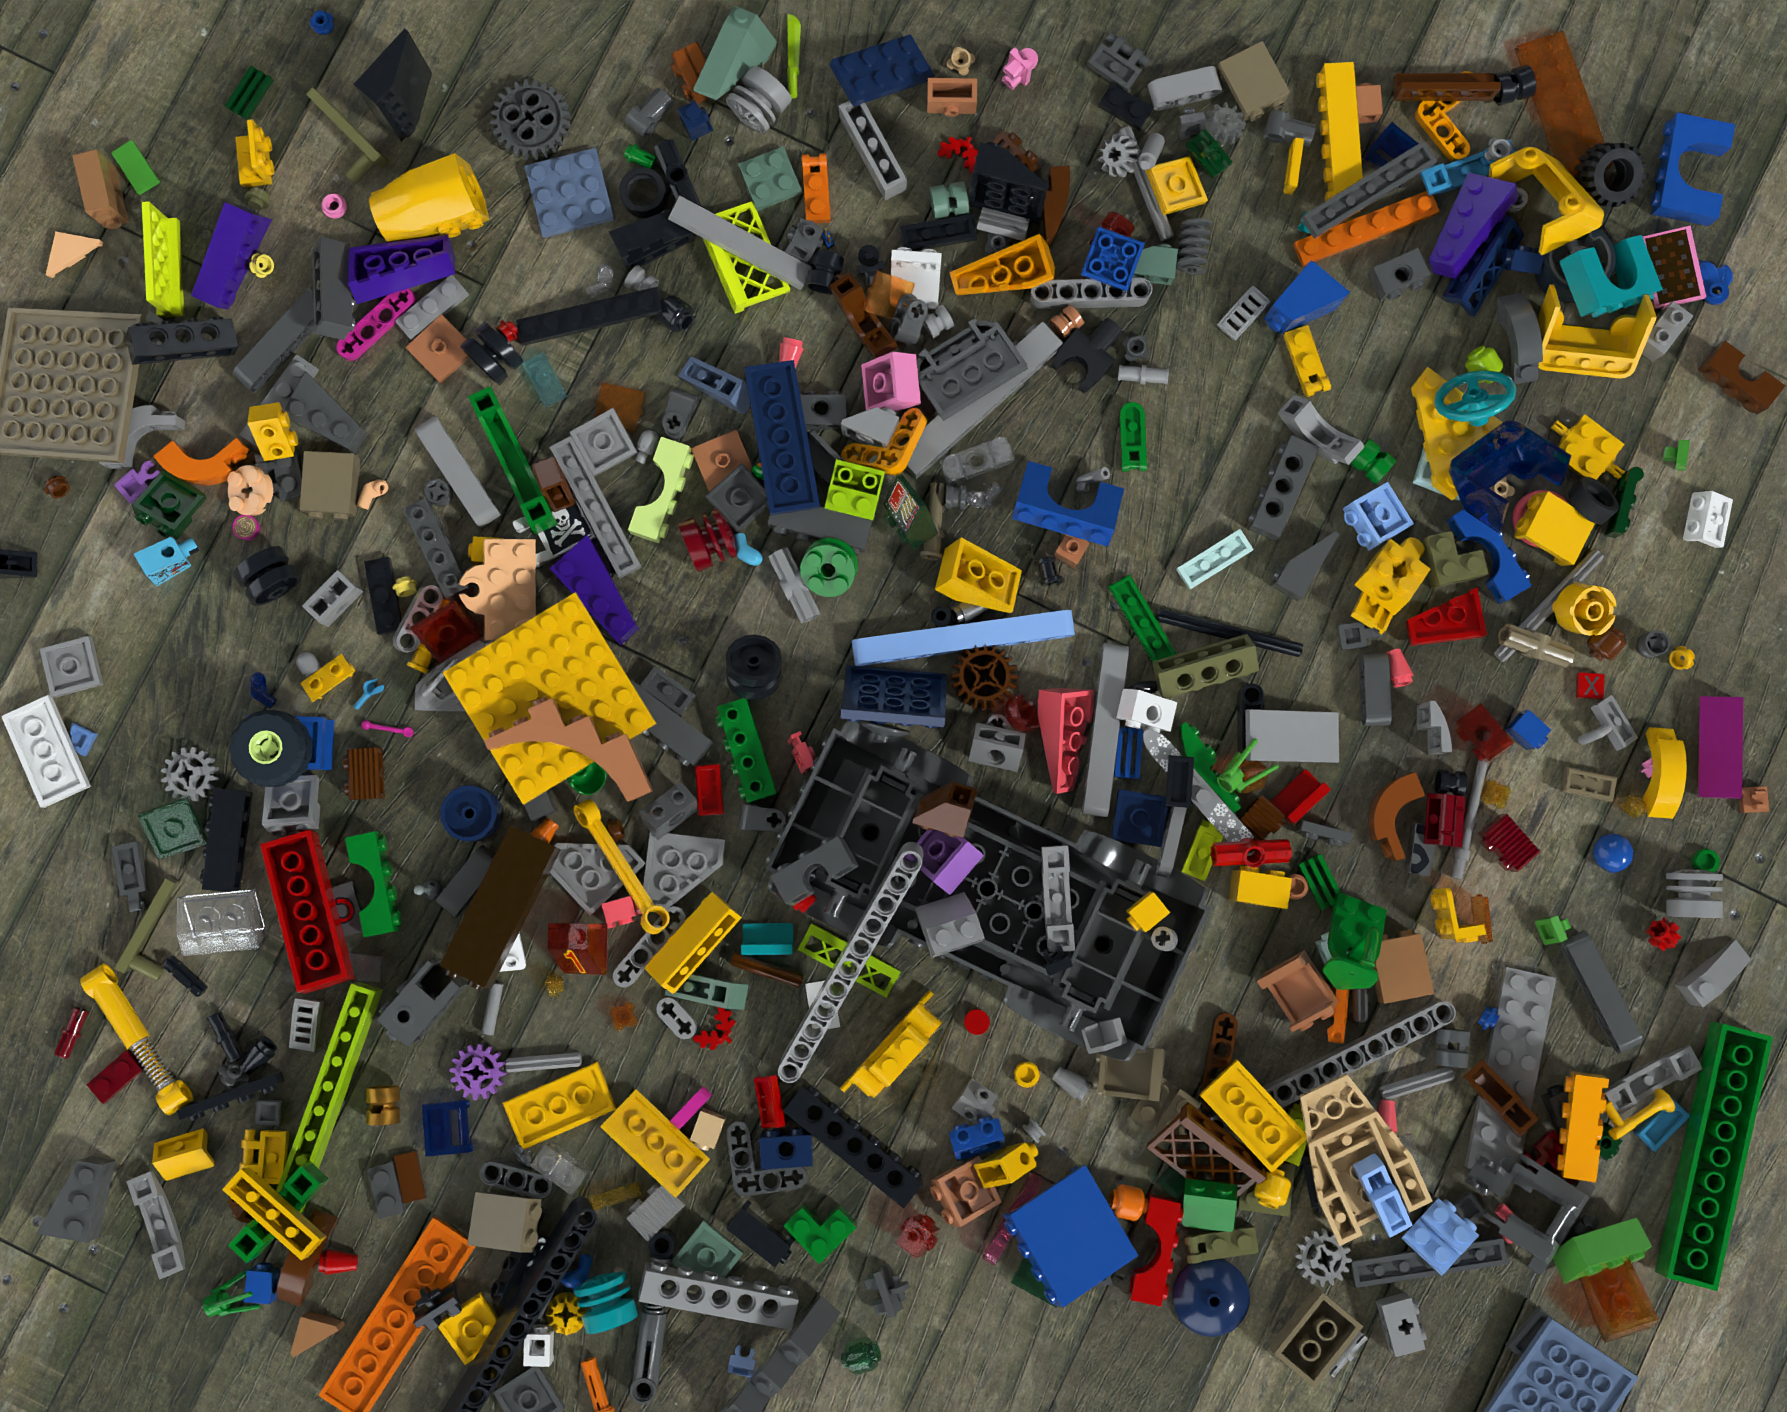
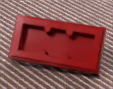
(709, 790)
(769, 1101)

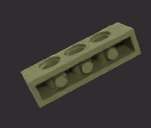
(1215, 657)

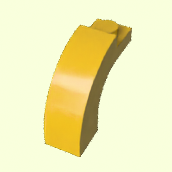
(1668, 773)

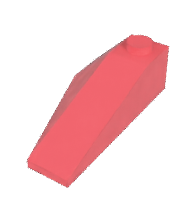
(1062, 723)

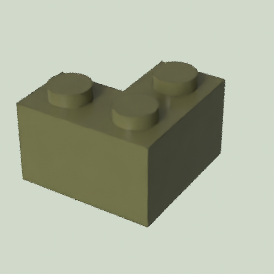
(1446, 564)

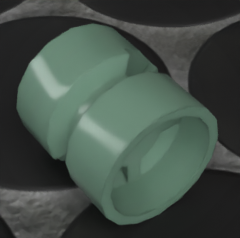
(940, 202)

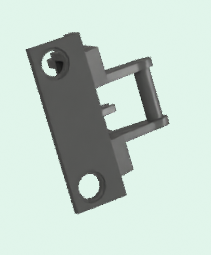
(1489, 1177)

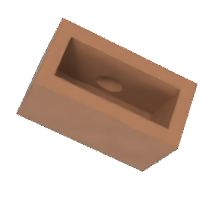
(952, 96)

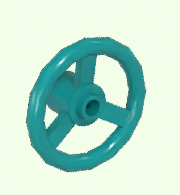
(1476, 400)

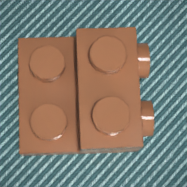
(963, 1194)

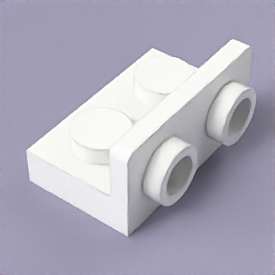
(1708, 518)

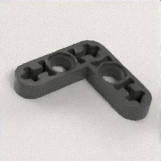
(749, 1170)

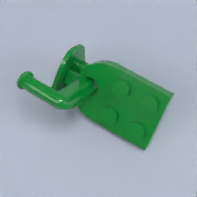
(1359, 930)

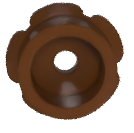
(56, 486)
(615, 829)

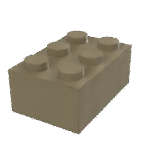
(1315, 1337)

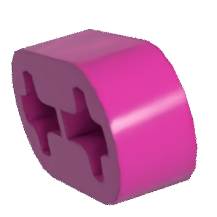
(691, 1107)

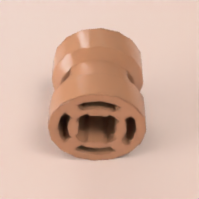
(1066, 322)

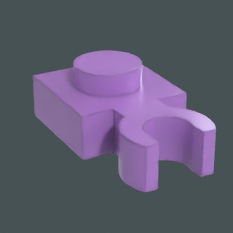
(135, 483)

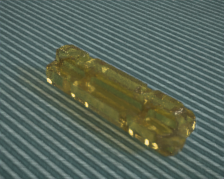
(615, 1196)

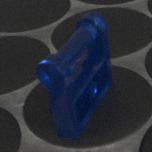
(1391, 141)
(438, 1128)

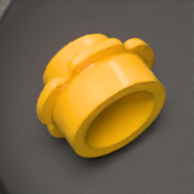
(1676, 660)

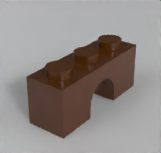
(1723, 369)

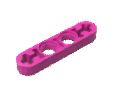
(380, 327)

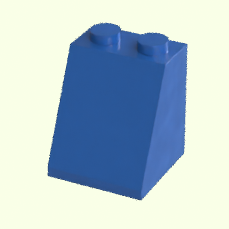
(1306, 299)

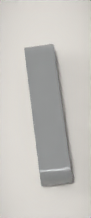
(1080, 300)
(457, 471)

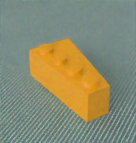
(1582, 1126)

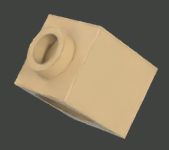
(707, 1129)

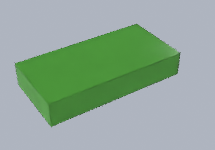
(135, 167)

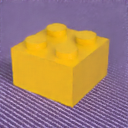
(1262, 889)

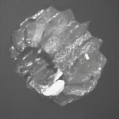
(1225, 114)

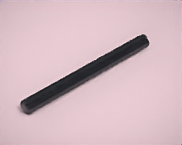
(1227, 632)

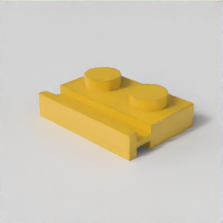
(1371, 613)

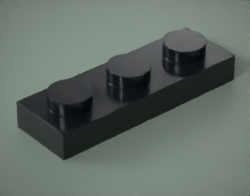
(939, 233)
(383, 597)

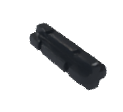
(185, 976)

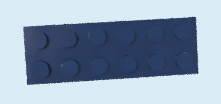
(781, 437)

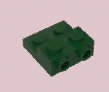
(168, 505)

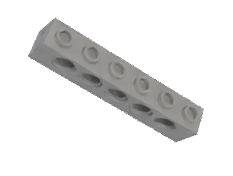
(753, 1311)

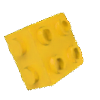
(1447, 921)

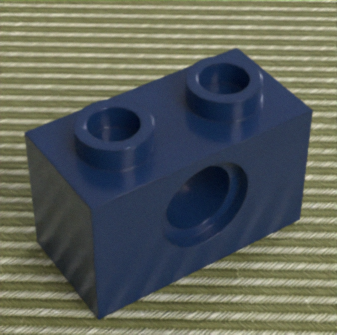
(772, 1156)

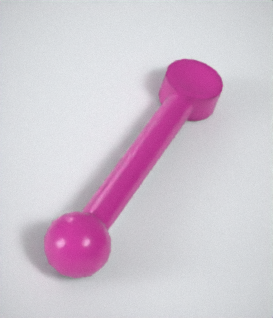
(408, 732)

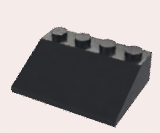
(396, 86)
(1006, 184)

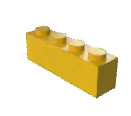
(692, 942)
(274, 1213)

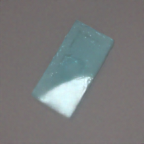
(544, 379)

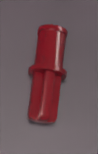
(71, 1033)

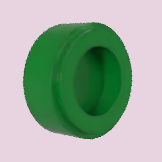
(1705, 860)

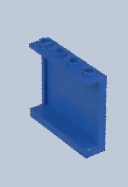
(1070, 1237)

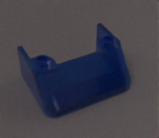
(1500, 452)

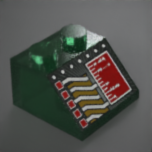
(908, 514)

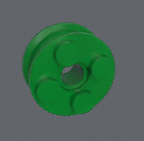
(827, 582)

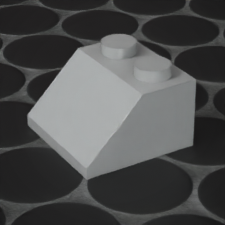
(871, 427)
(949, 924)

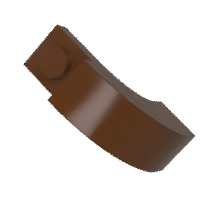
(865, 324)
(298, 1274)

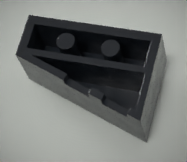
(649, 239)

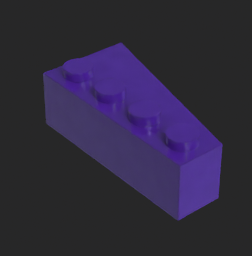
(1472, 217)
(229, 254)
(398, 265)
(587, 575)

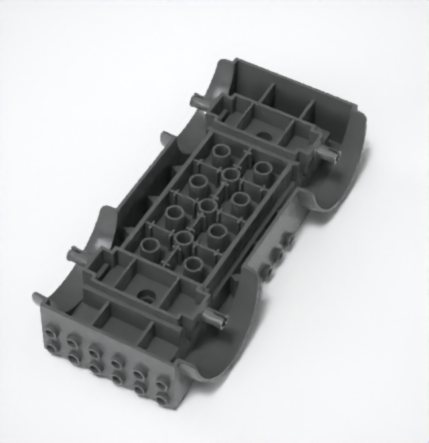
(881, 785)

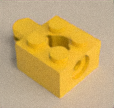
(1394, 574)

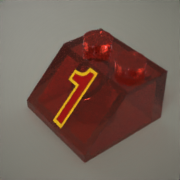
(579, 947)

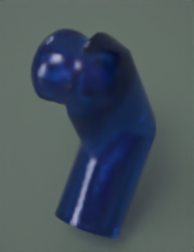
(258, 690)

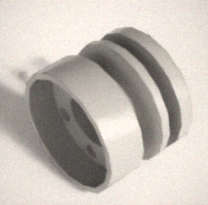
(758, 99)
(1694, 894)

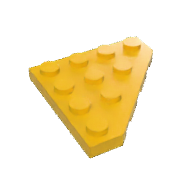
(1443, 436)

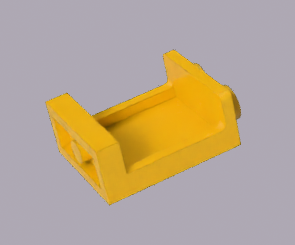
(1554, 527)

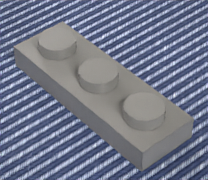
(436, 302)

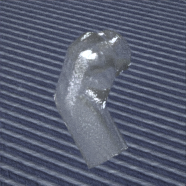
(984, 499)

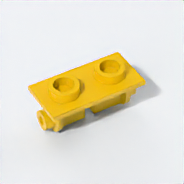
(327, 677)

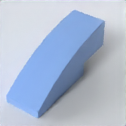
(1382, 1194)

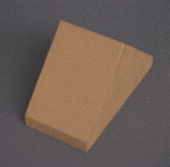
(313, 1329)

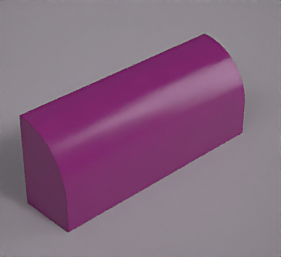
(1720, 747)

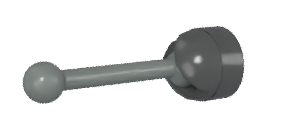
(427, 890)

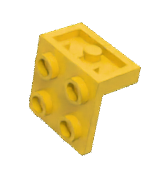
(253, 157)

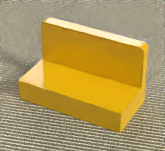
(182, 1155)

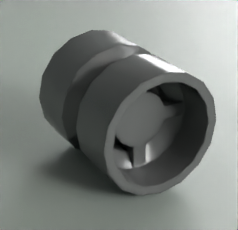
(1449, 1056)

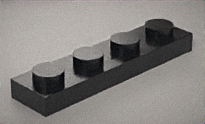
(240, 1093)

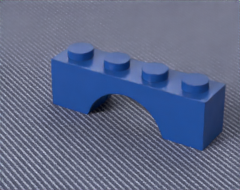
(1506, 576)

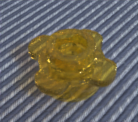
(1500, 800)

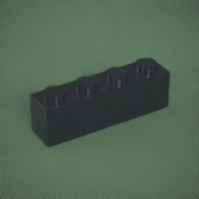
(226, 840)

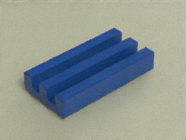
(1130, 731)

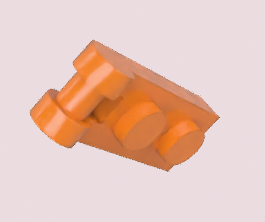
(816, 189)

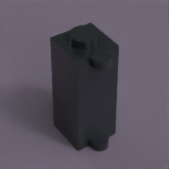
(760, 1236)

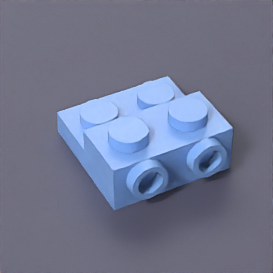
(1377, 516)
(1441, 1235)

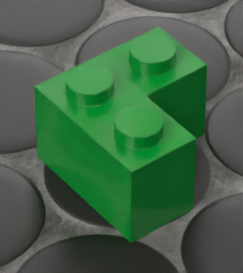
(818, 1236)

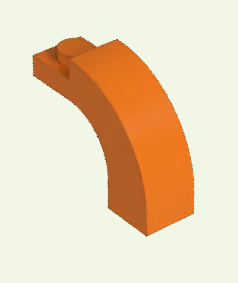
(202, 472)

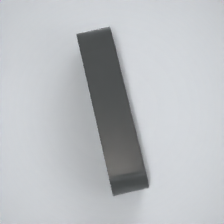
(277, 344)
(1601, 992)

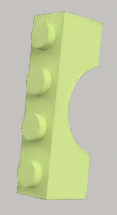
(651, 520)

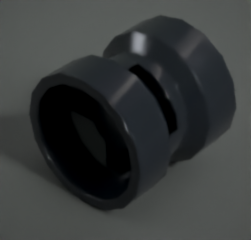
(1452, 783)

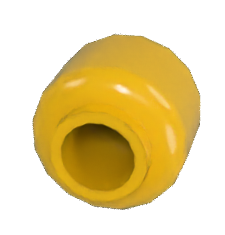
(1273, 1190)

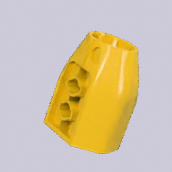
(430, 202)

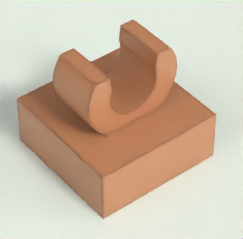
(1754, 800)

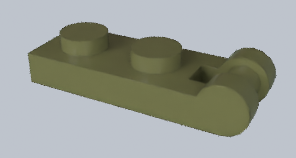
(1221, 1244)

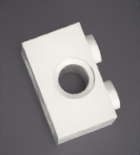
(1146, 710)

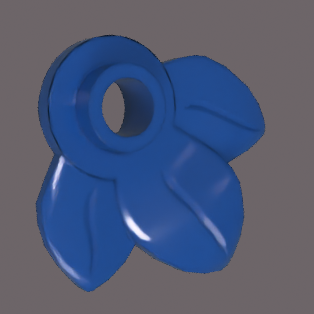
(1715, 279)

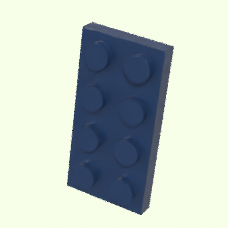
(881, 70)

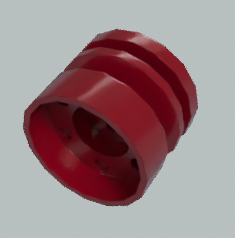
(707, 539)

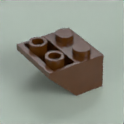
(946, 809)

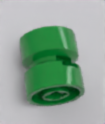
(1373, 461)

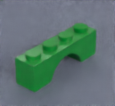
(380, 914)
(297, 1192)

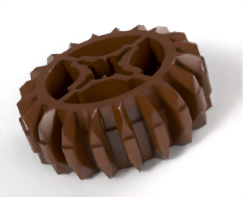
(993, 683)

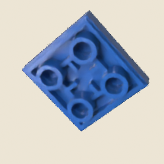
(1112, 259)

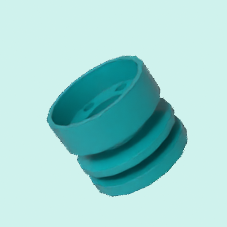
(607, 1306)

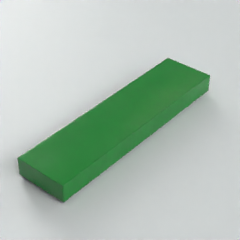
(1141, 619)

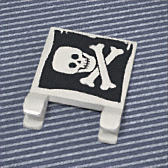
(560, 538)

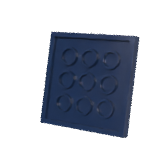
(894, 696)

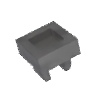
(1190, 123)

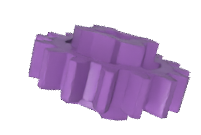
(477, 1082)

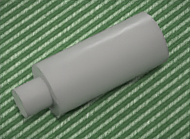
(1151, 151)

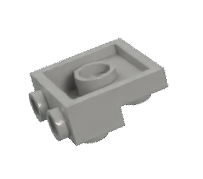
(292, 806)

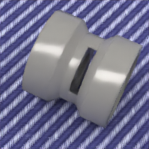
(638, 279)
(938, 321)

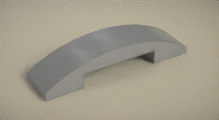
(1057, 898)
(1652, 1076)
(160, 1223)

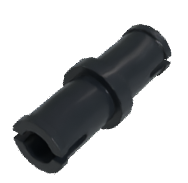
(225, 1037)

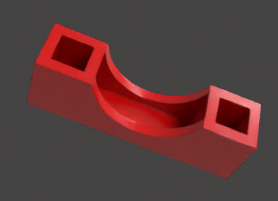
(1149, 1282)

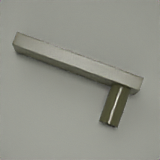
(370, 153)
(130, 958)

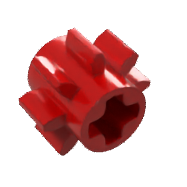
(1663, 934)

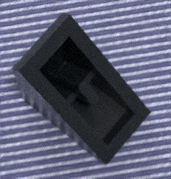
(18, 564)

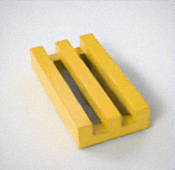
(1293, 166)

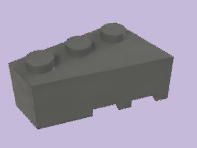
(321, 414)
(81, 1202)

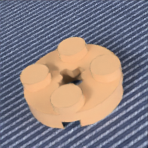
(238, 485)

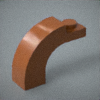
(1384, 811)

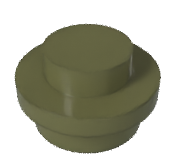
(257, 198)

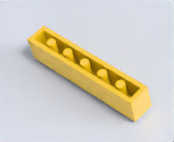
(1339, 127)

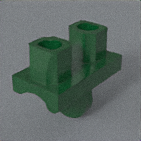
(1209, 153)

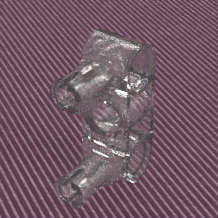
(995, 455)

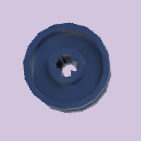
(458, 820)

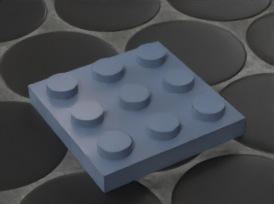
(569, 192)

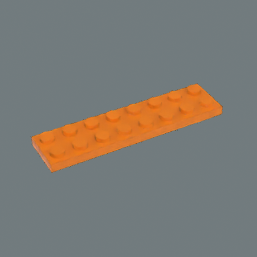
(390, 1327)

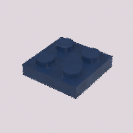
(1139, 818)

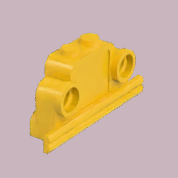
(896, 1050)

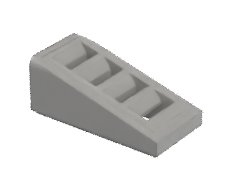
(1259, 298)
(317, 1006)

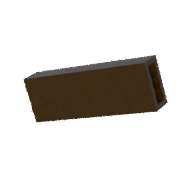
(499, 908)

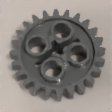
(517, 103)

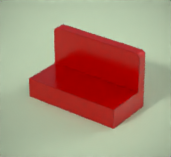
(1299, 796)

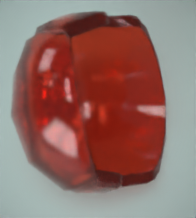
(1021, 714)

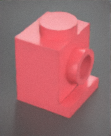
(620, 910)

